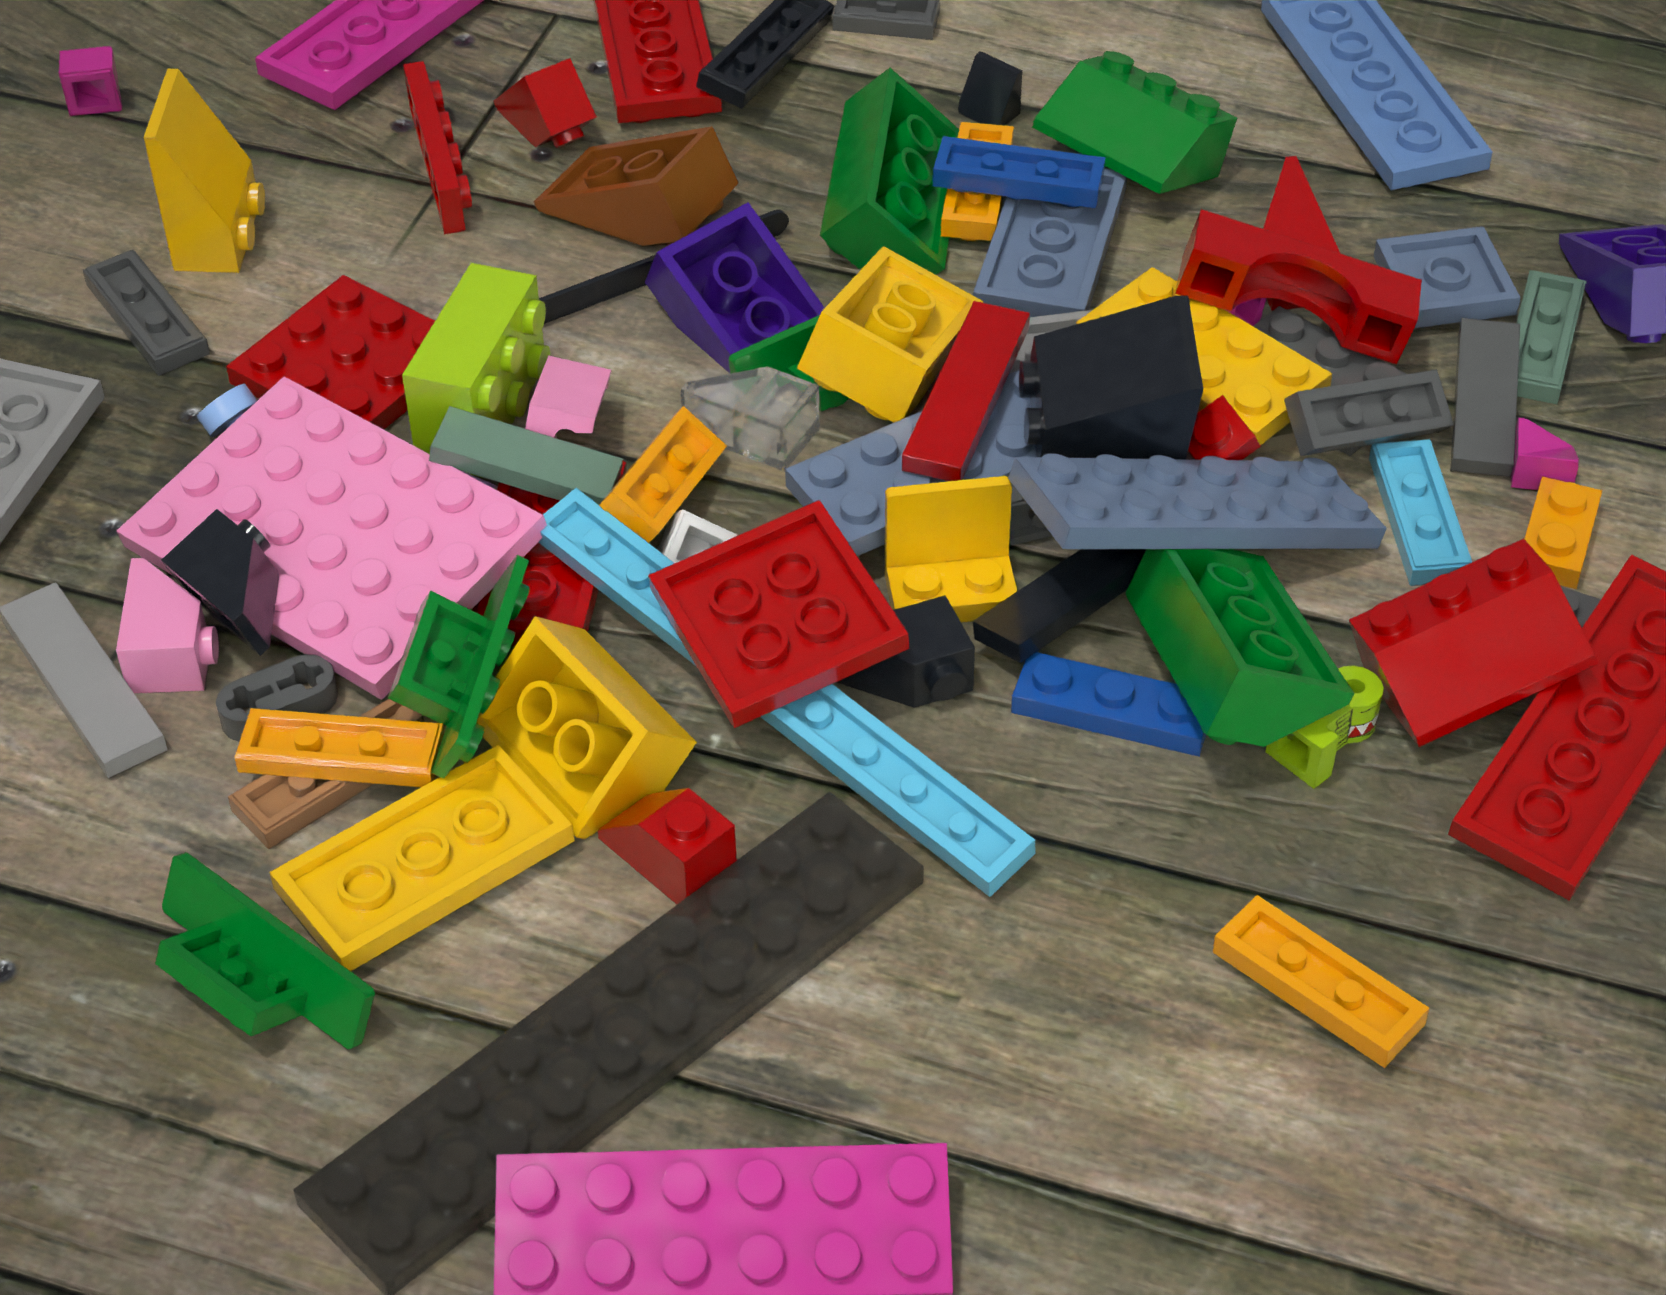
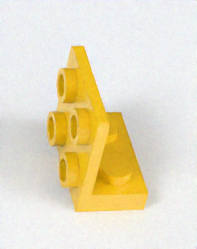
(949, 543)

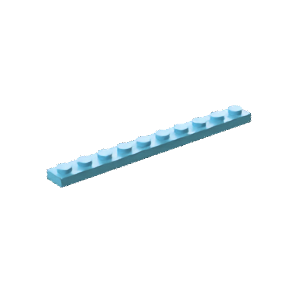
(823, 724)

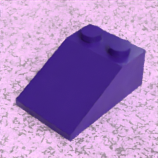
(1623, 276)
(730, 285)

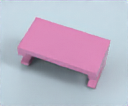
(567, 397)

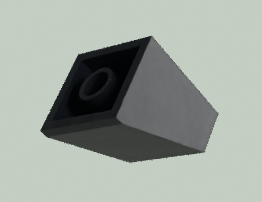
(1115, 385)

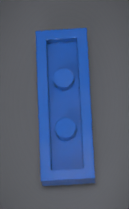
(1019, 172)
(1107, 703)

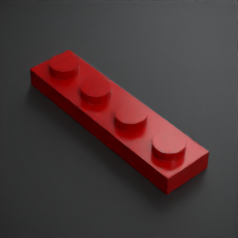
(440, 158)

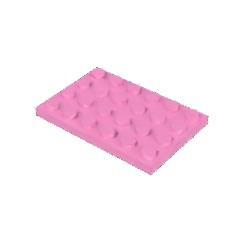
(351, 526)

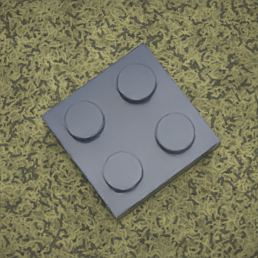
(1457, 272)

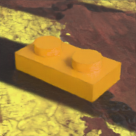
(1563, 527)

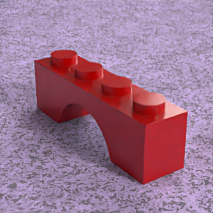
(1360, 301)

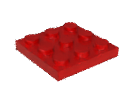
(343, 347)
(778, 613)

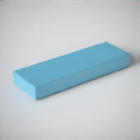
(1419, 509)

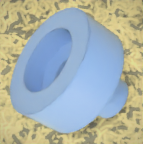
(226, 409)

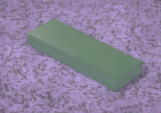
(1546, 333)
(522, 457)

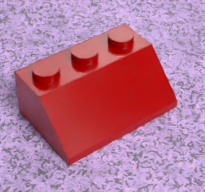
(1472, 642)

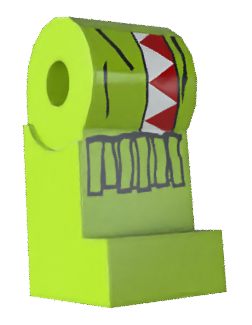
(1313, 748)

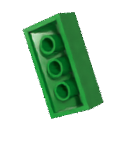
(885, 176)
(1235, 644)

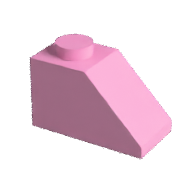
(163, 634)

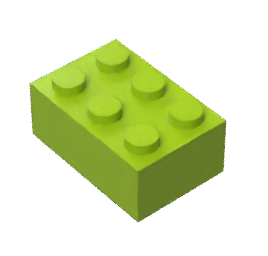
(478, 352)

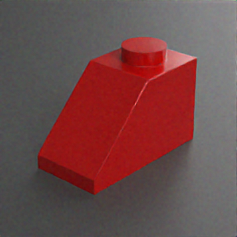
(548, 105)
(673, 841)

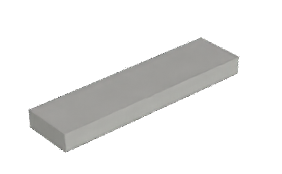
(83, 680)

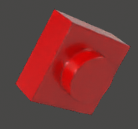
(1221, 433)

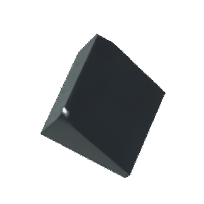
(991, 91)

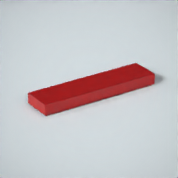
(966, 392)

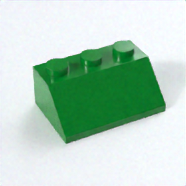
(1138, 123)

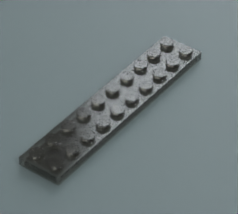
(606, 1040)

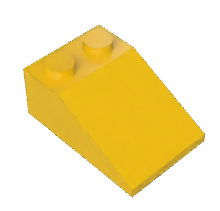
(200, 181)
(886, 335)

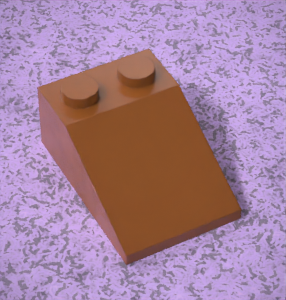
(644, 187)

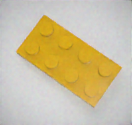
(1233, 357)
(421, 858)

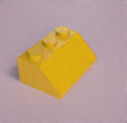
(582, 726)

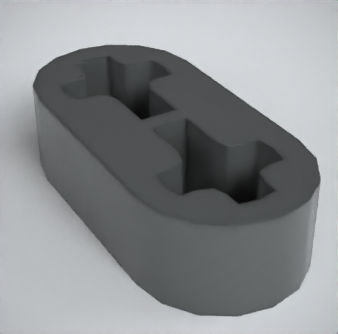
(278, 689)

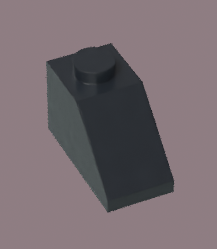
(230, 576)
(934, 666)

